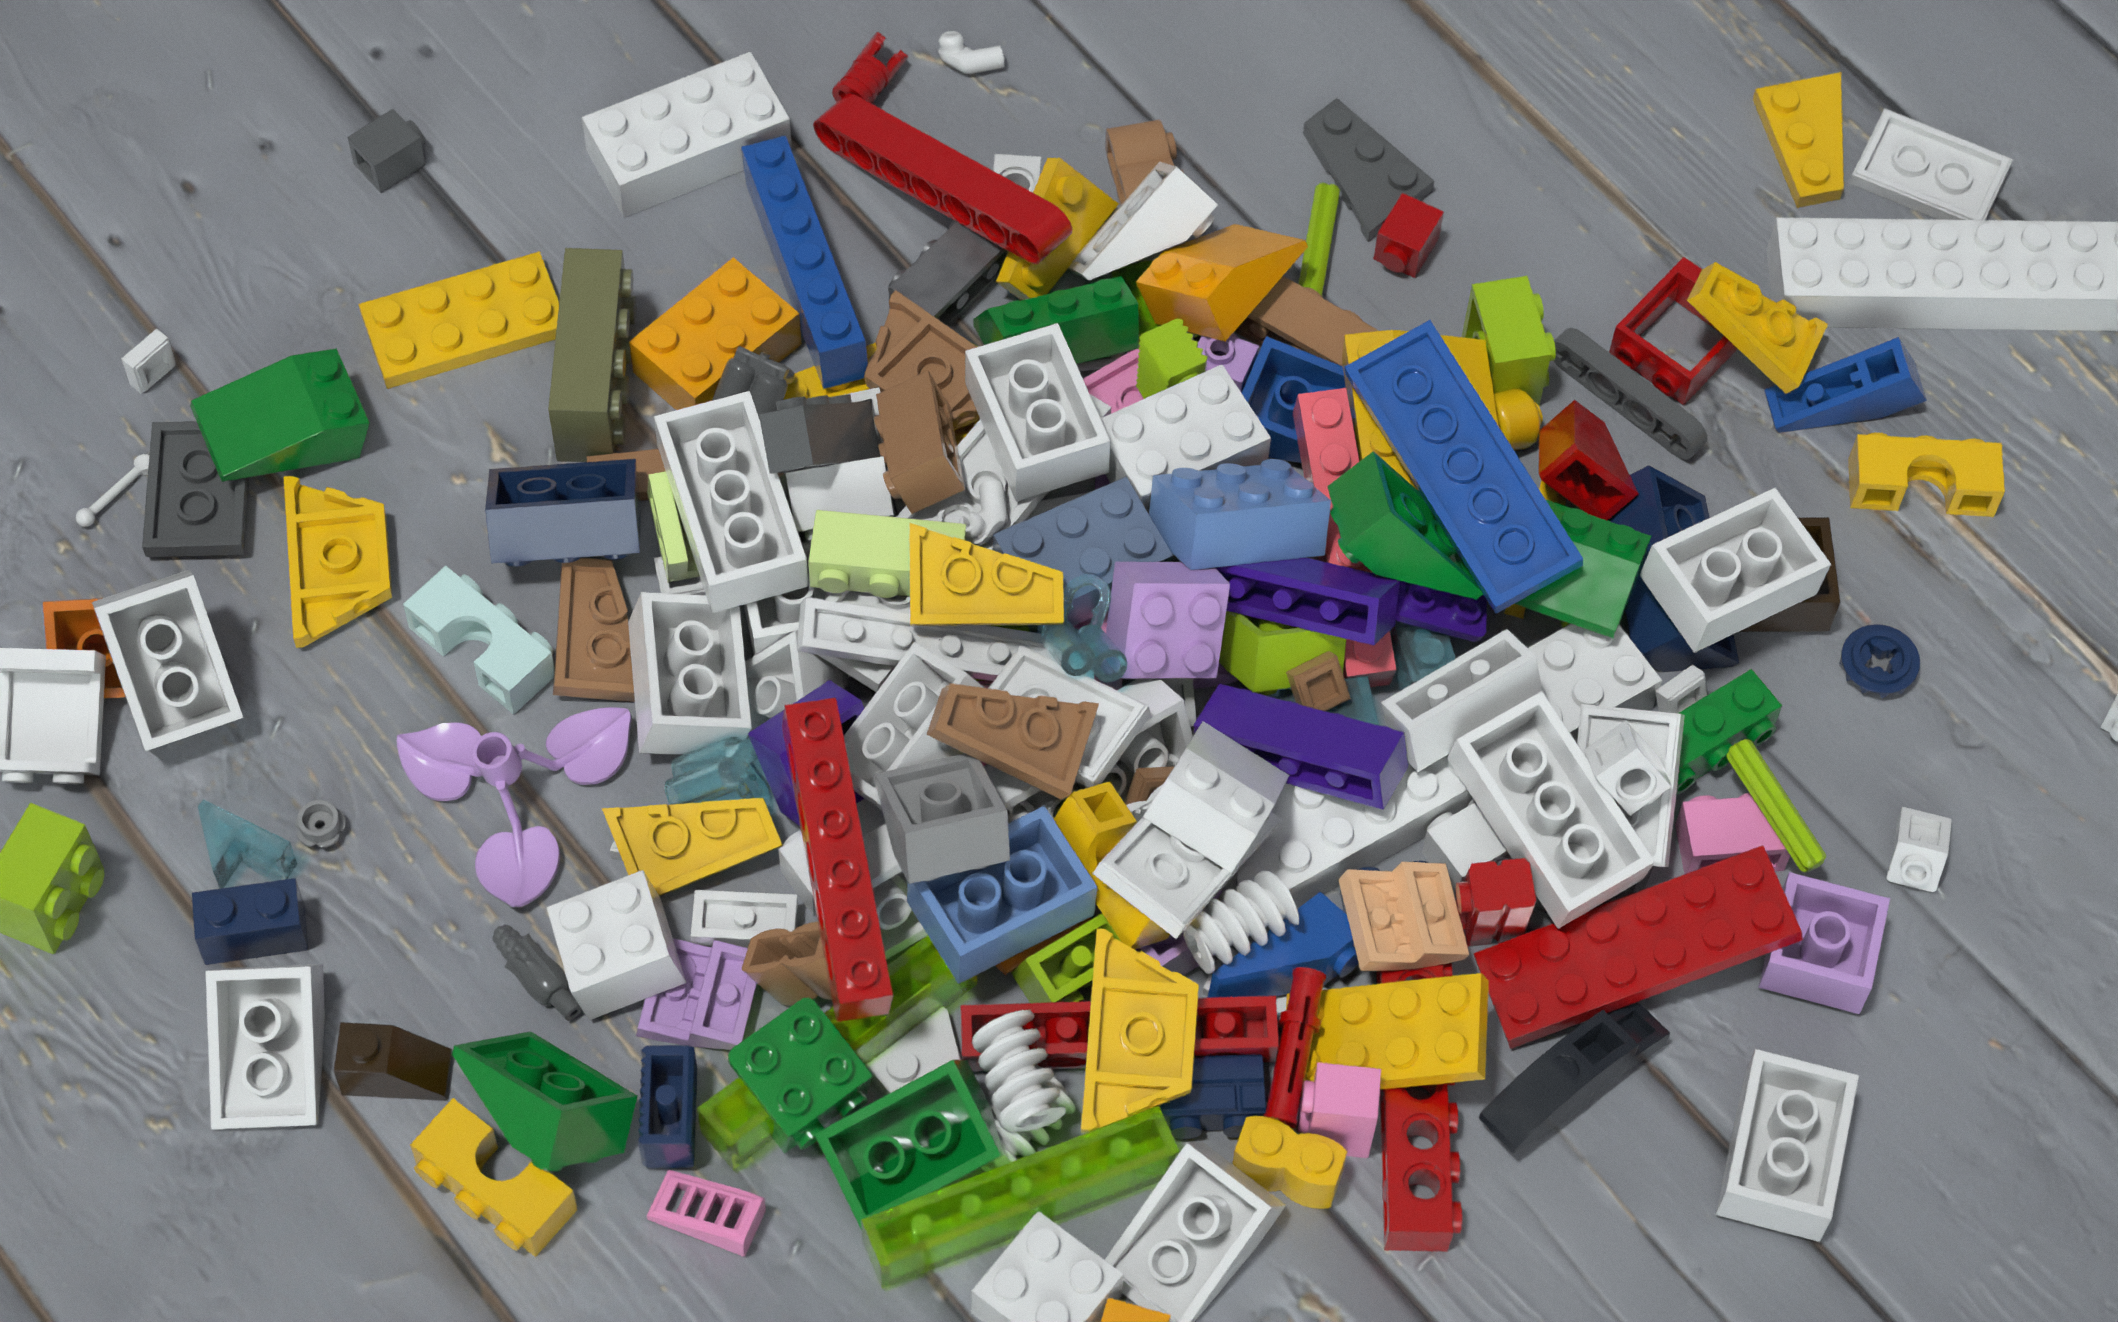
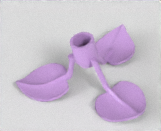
(446, 756)

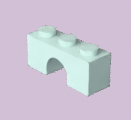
(455, 611)

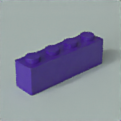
(1315, 597)
(1312, 745)

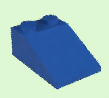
(1273, 388)

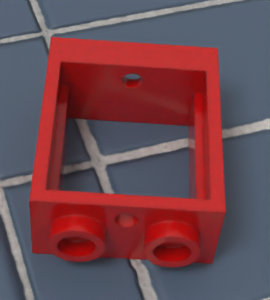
(1651, 362)

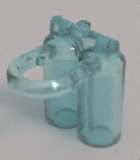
(1089, 646)
(716, 772)

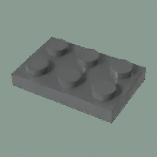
(186, 500)

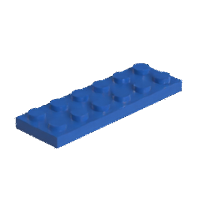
(1463, 466)

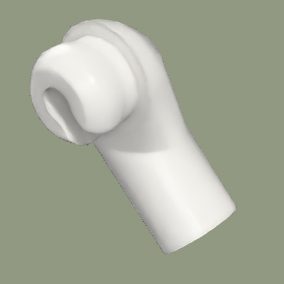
(966, 59)
(991, 516)

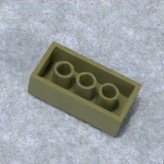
(591, 354)

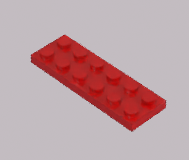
(1638, 946)

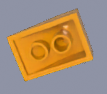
(1217, 278)

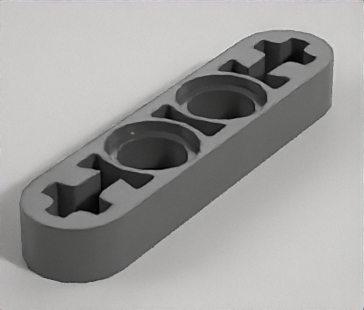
(1629, 394)

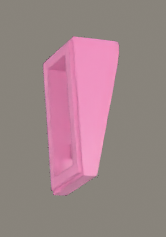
(734, 1240)

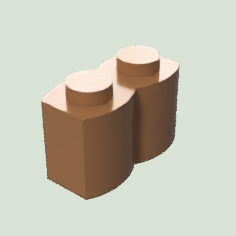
(1135, 152)
(789, 963)

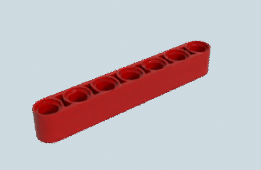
(943, 178)

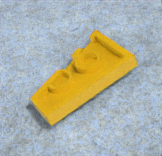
(1806, 135)
(1087, 211)
(1759, 327)

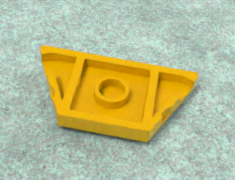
(334, 558)
(1137, 1034)

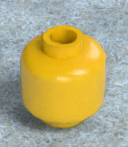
(1518, 418)

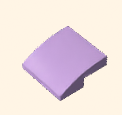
(710, 1005)

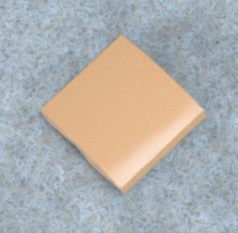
(1403, 917)

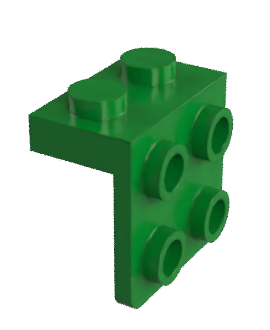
(801, 1073)

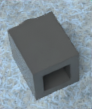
(387, 150)

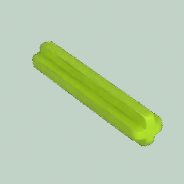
(1319, 236)
(1776, 806)

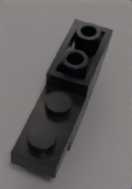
(1571, 1072)

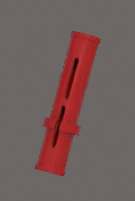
(1298, 1026)

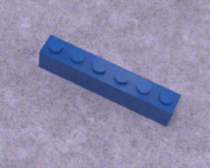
(805, 262)

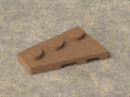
(592, 634)
(1019, 735)

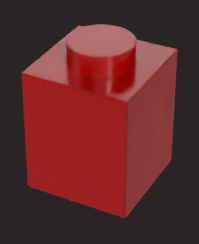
(1408, 235)

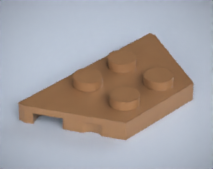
(916, 343)

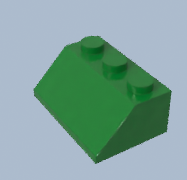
(1094, 319)
(1601, 588)
(912, 1140)

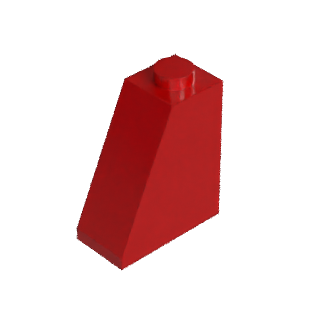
(1584, 462)

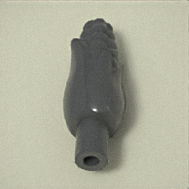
(536, 971)

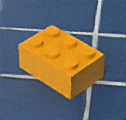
(693, 340)

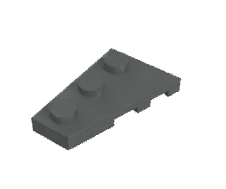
(1363, 165)

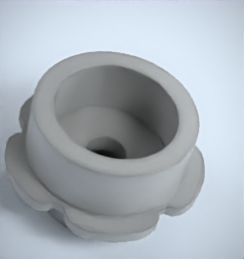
(314, 813)

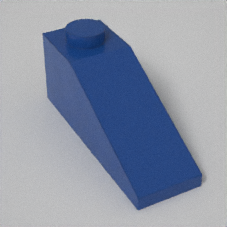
(1850, 390)
(1318, 943)

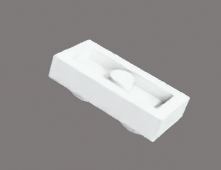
(740, 915)

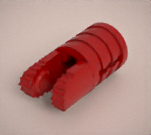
(868, 74)

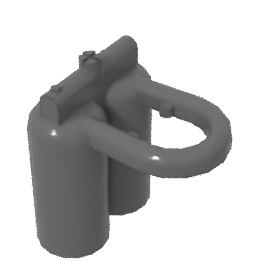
(759, 375)

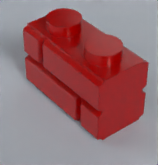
(1495, 901)

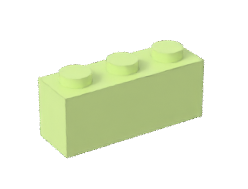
(866, 552)

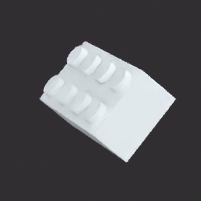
(683, 133)
(730, 502)
(1550, 809)

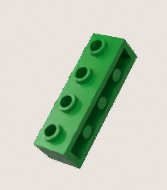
(1721, 719)

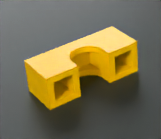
(1963, 470)
(1093, 825)
(523, 1209)

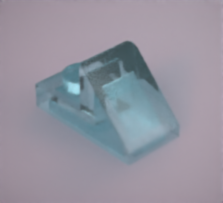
(238, 840)

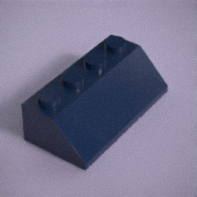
(1661, 511)

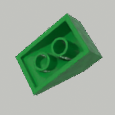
(283, 417)
(1394, 531)
(548, 1100)

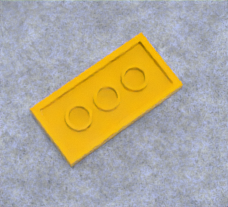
(461, 319)
(1407, 1029)

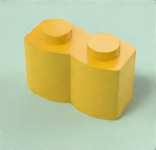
(1300, 1165)

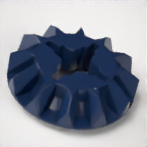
(1882, 642)

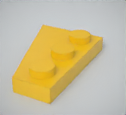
(978, 586)
(691, 839)

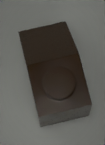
(390, 1063)

